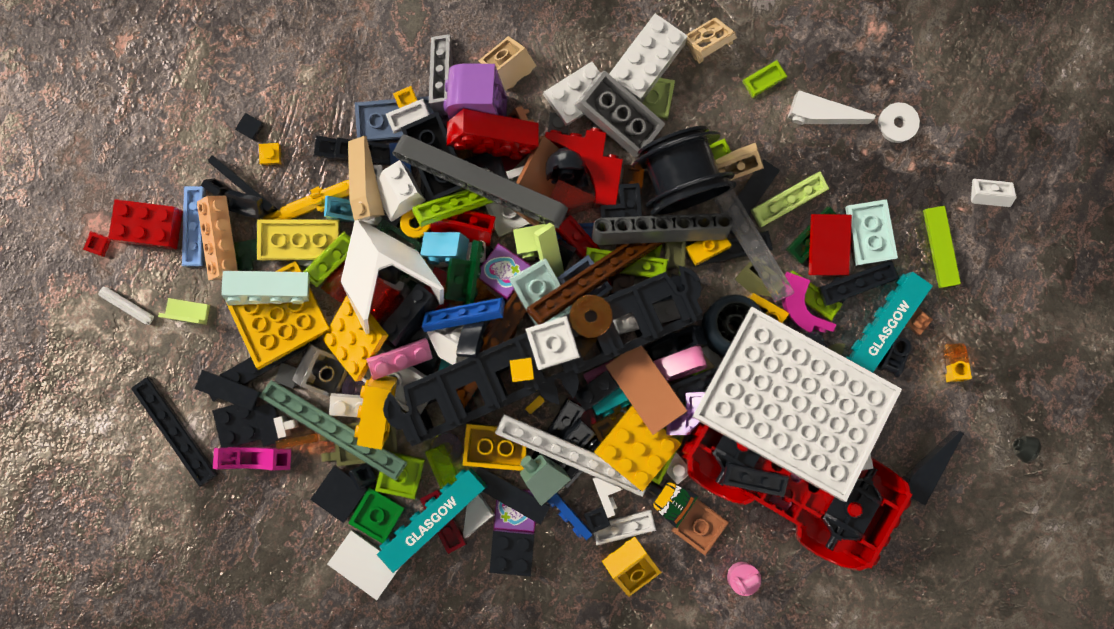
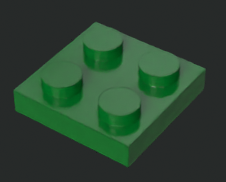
(376, 515)

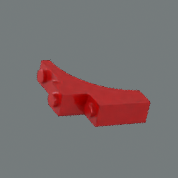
(601, 169)

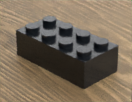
(434, 133)

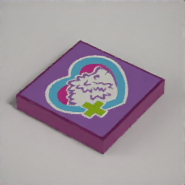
(499, 268)
(509, 519)

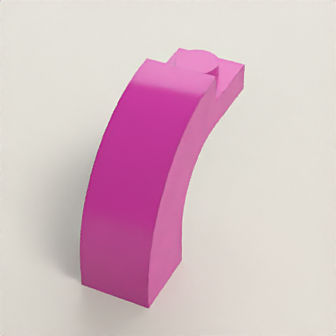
(797, 309)
(252, 458)

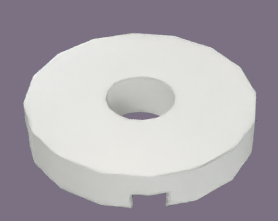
(906, 114)

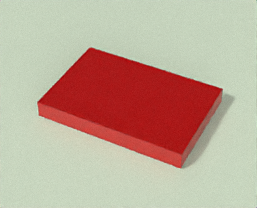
(830, 244)

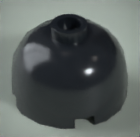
(565, 166)

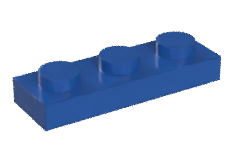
(568, 514)

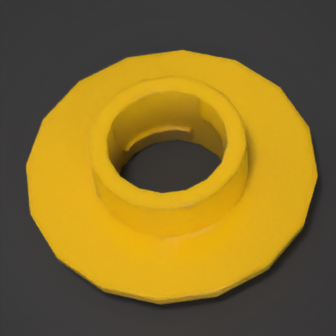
(410, 231)

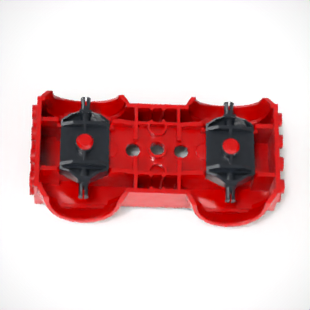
(835, 530)

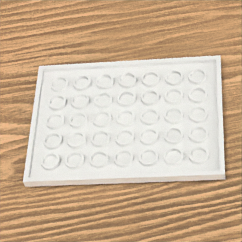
(797, 404)

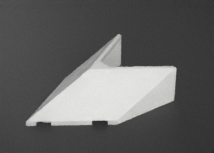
(372, 251)

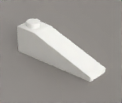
(817, 110)

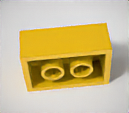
(373, 425)
(490, 450)

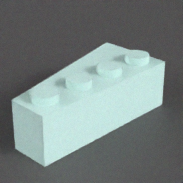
(265, 287)

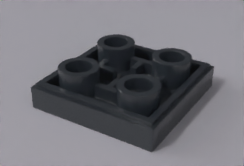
(338, 494)

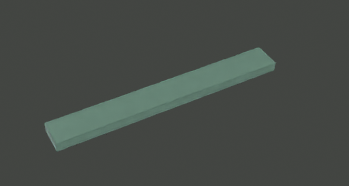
(331, 429)

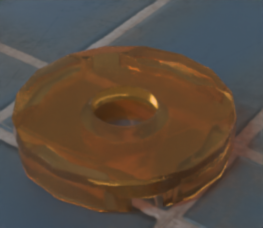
(586, 328)

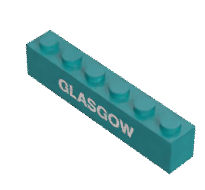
(889, 321)
(431, 520)

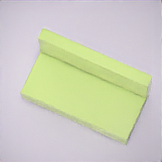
(186, 311)

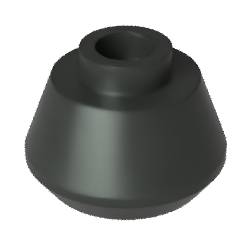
(1027, 448)

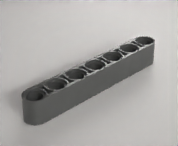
(662, 228)

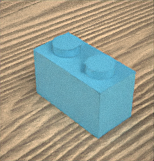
(441, 246)

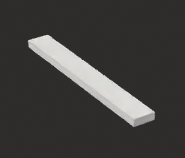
(562, 451)

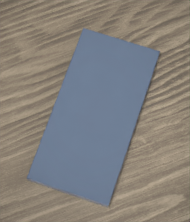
(373, 122)

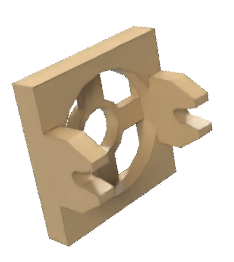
(713, 27)

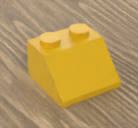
(631, 566)

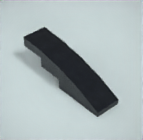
(338, 150)

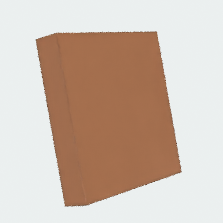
(701, 527)

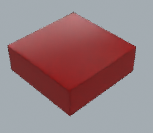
(97, 244)

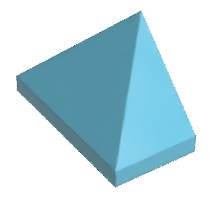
(338, 209)

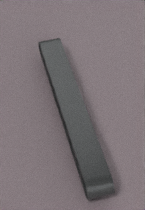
(480, 181)

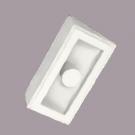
(993, 193)

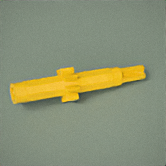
(314, 201)

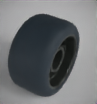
(725, 311)

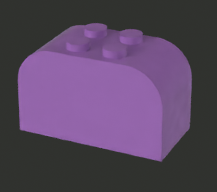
(475, 88)

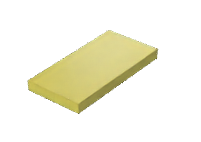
(294, 239)

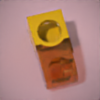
(957, 363)

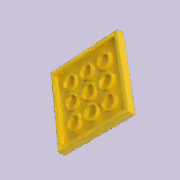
(278, 328)

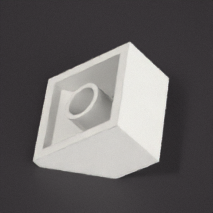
(398, 190)

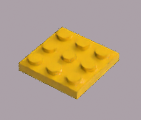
(350, 342)
(635, 451)

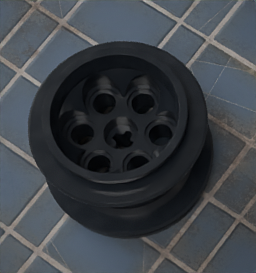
(683, 170)

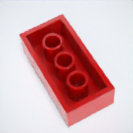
(492, 134)

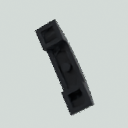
(471, 339)

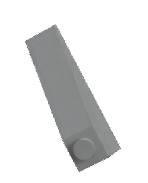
(440, 61)

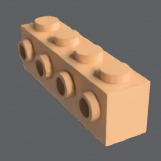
(216, 236)

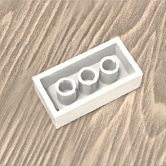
(649, 57)

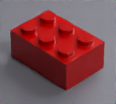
(145, 224)

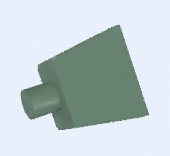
(543, 477)

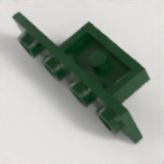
(463, 276)

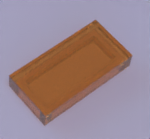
(295, 441)

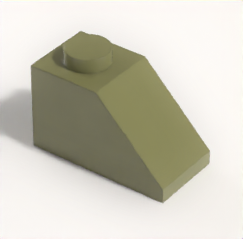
(751, 281)

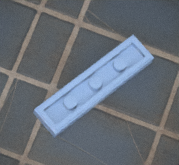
(192, 238)

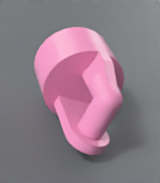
(744, 578)

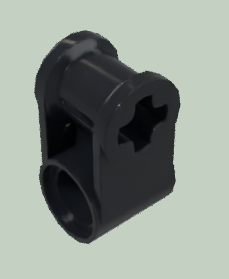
(896, 358)

